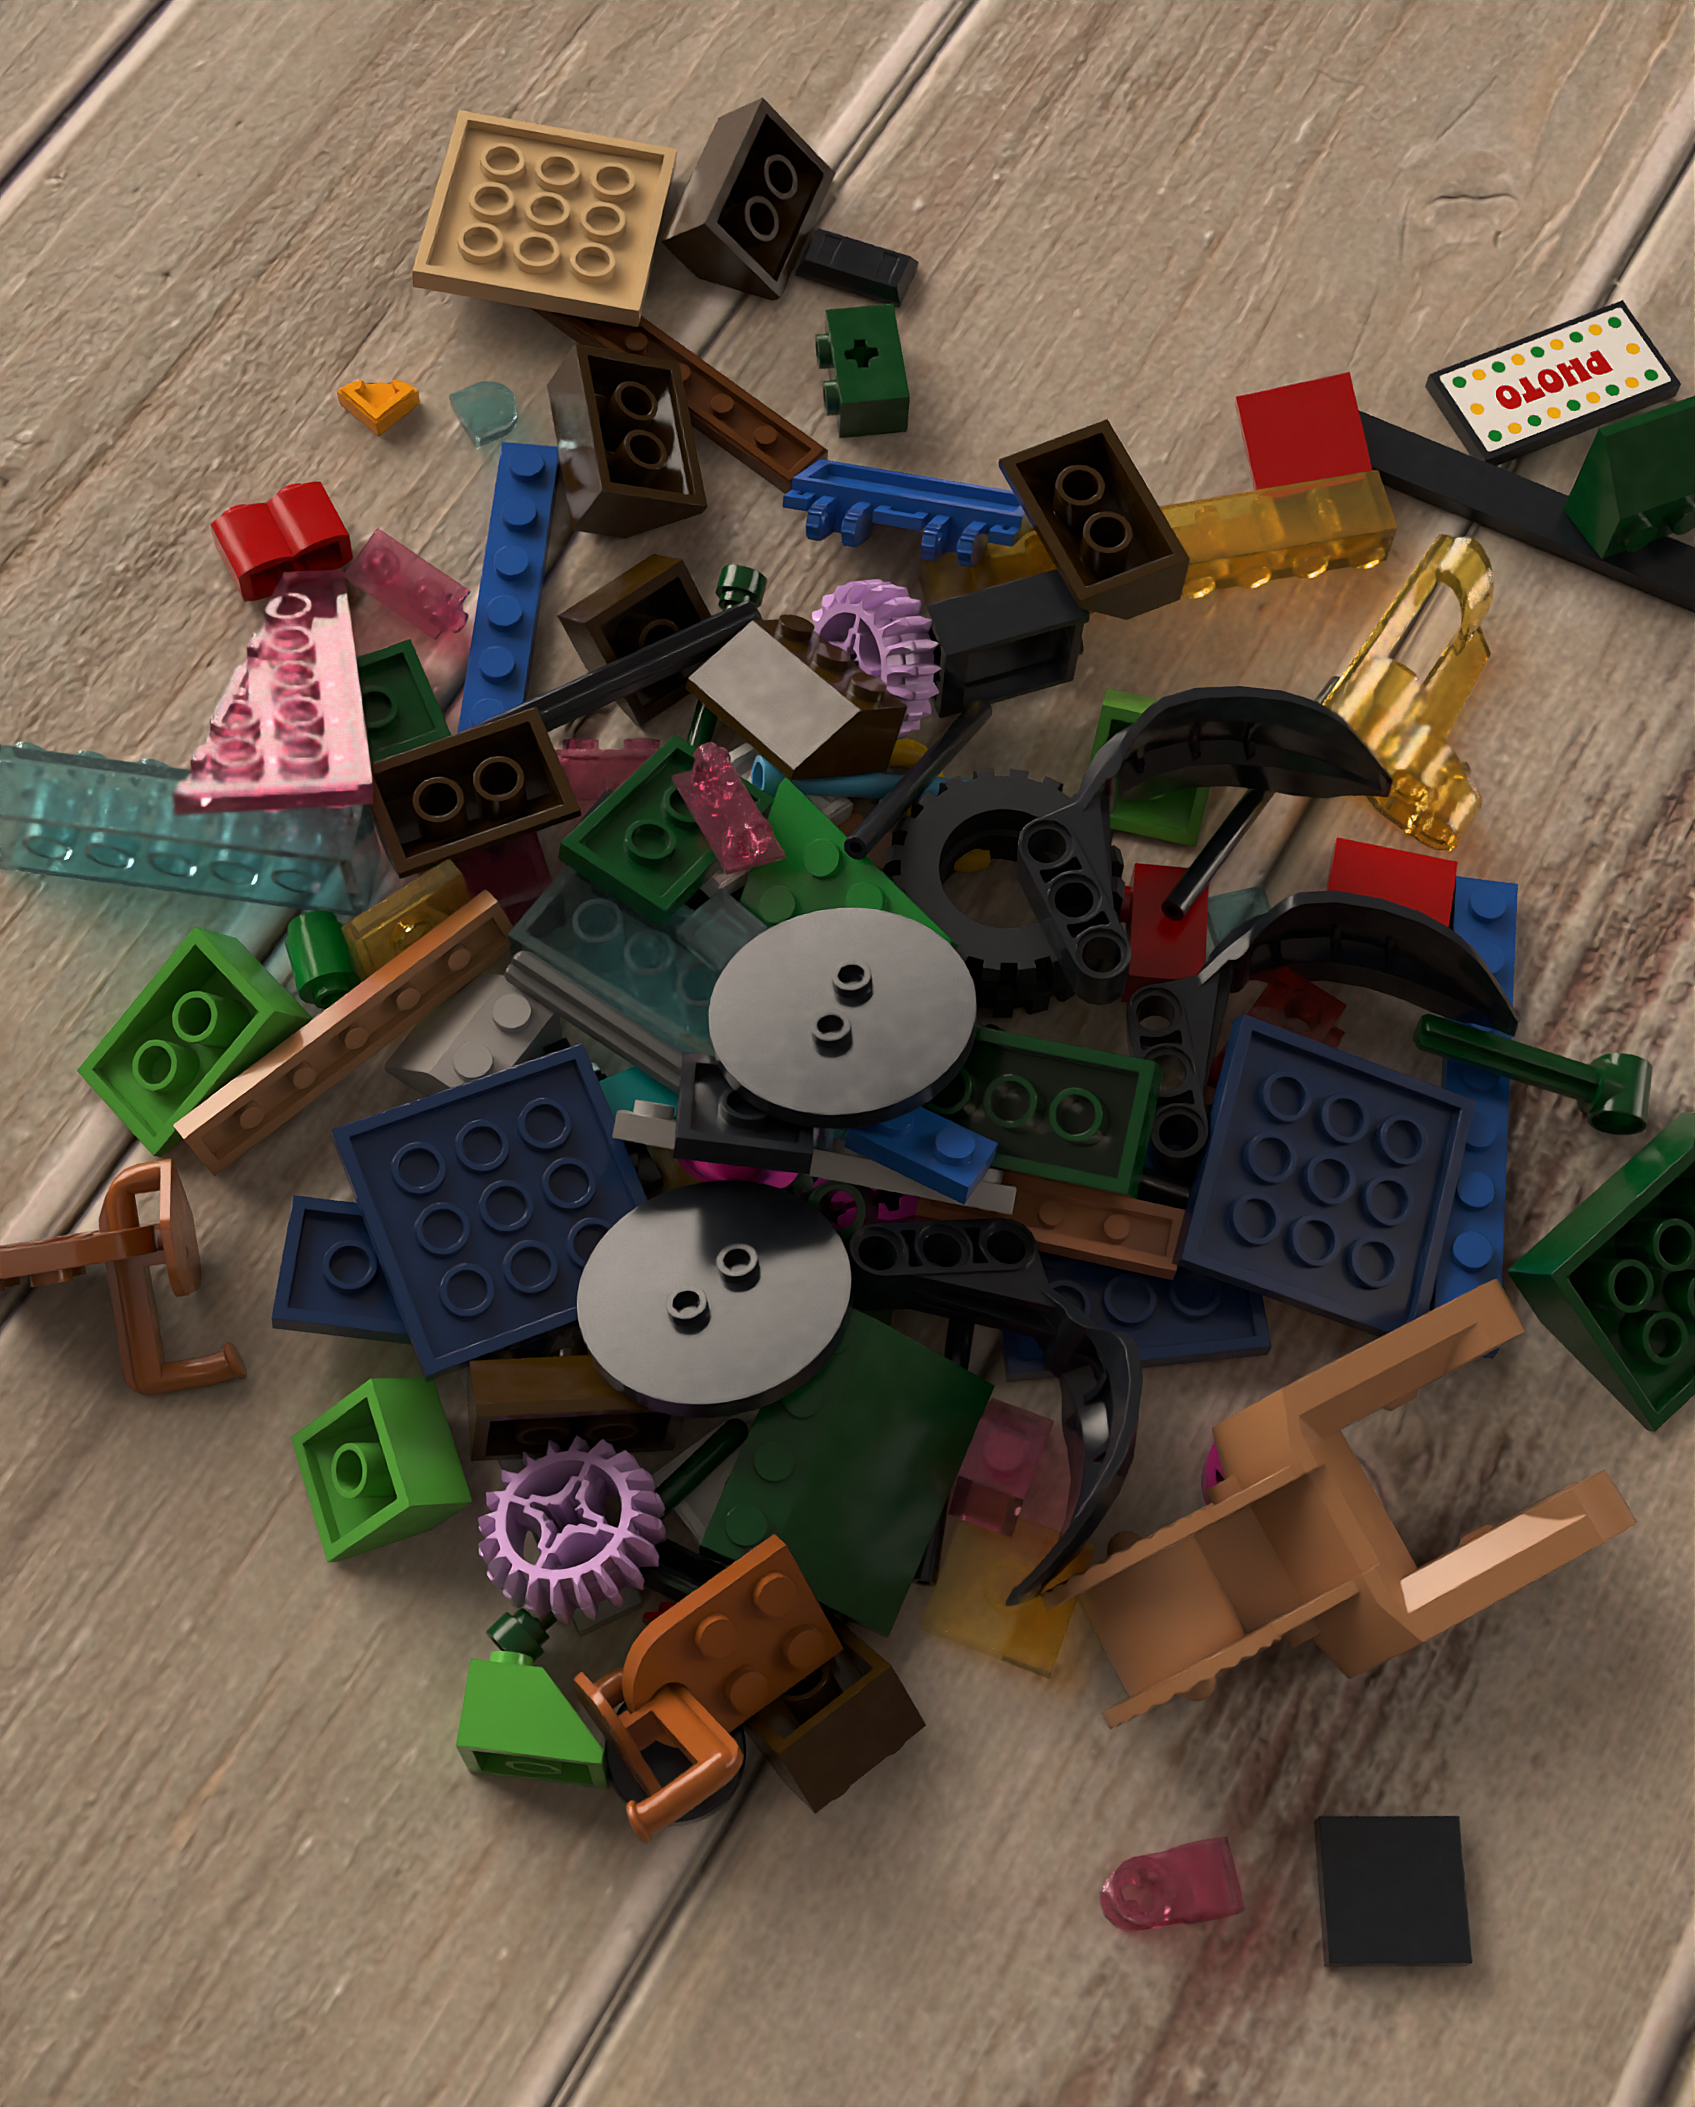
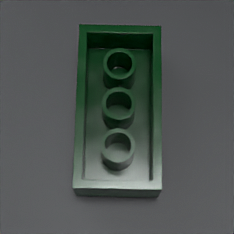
(1056, 1109)

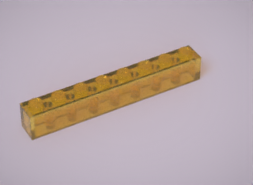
(1228, 539)

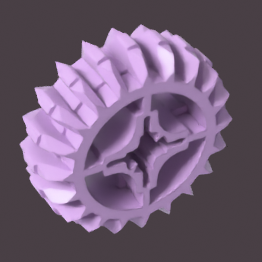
(884, 639)
(579, 1552)

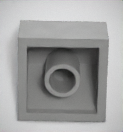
(474, 1035)

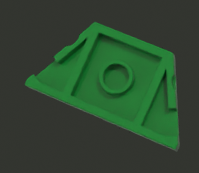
(818, 870)

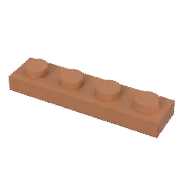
(1082, 1224)

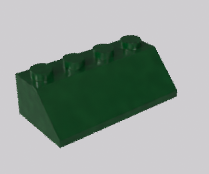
(1637, 481)

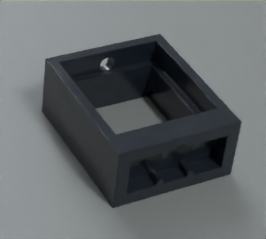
(1005, 641)

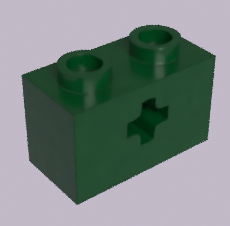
(865, 371)

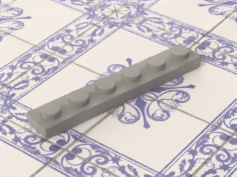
(655, 1126)

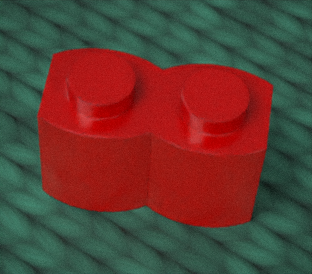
(286, 534)

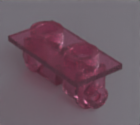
(409, 585)
(589, 766)
(726, 811)

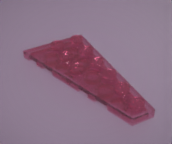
(290, 715)

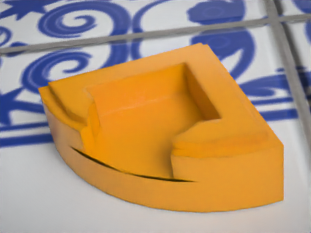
(378, 403)

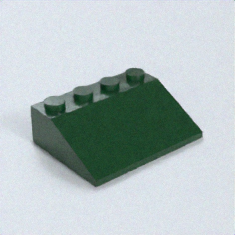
(1623, 1278)
(854, 1471)

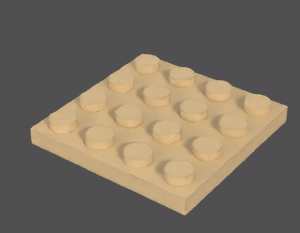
(546, 218)

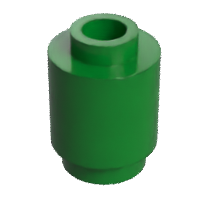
(320, 958)

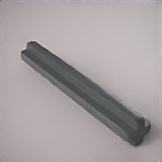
(596, 1018)

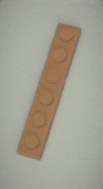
(347, 1033)

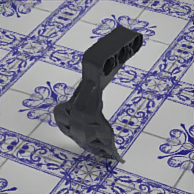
(1177, 743)
(1322, 939)
(1094, 1364)

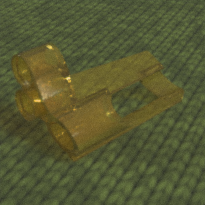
(1409, 718)

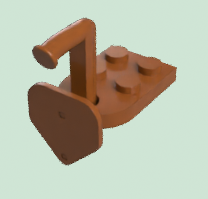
(127, 1253)
(706, 1673)

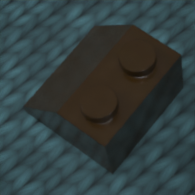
(631, 614)
(835, 1722)

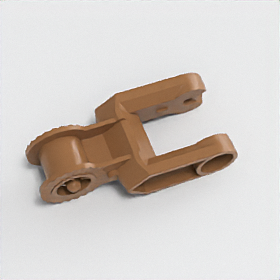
(1304, 1541)

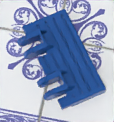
(954, 513)

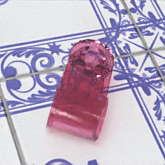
(1186, 1886)

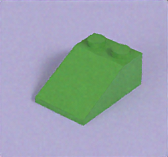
(190, 1035)

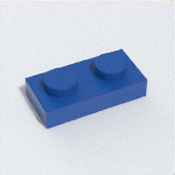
(927, 1151)

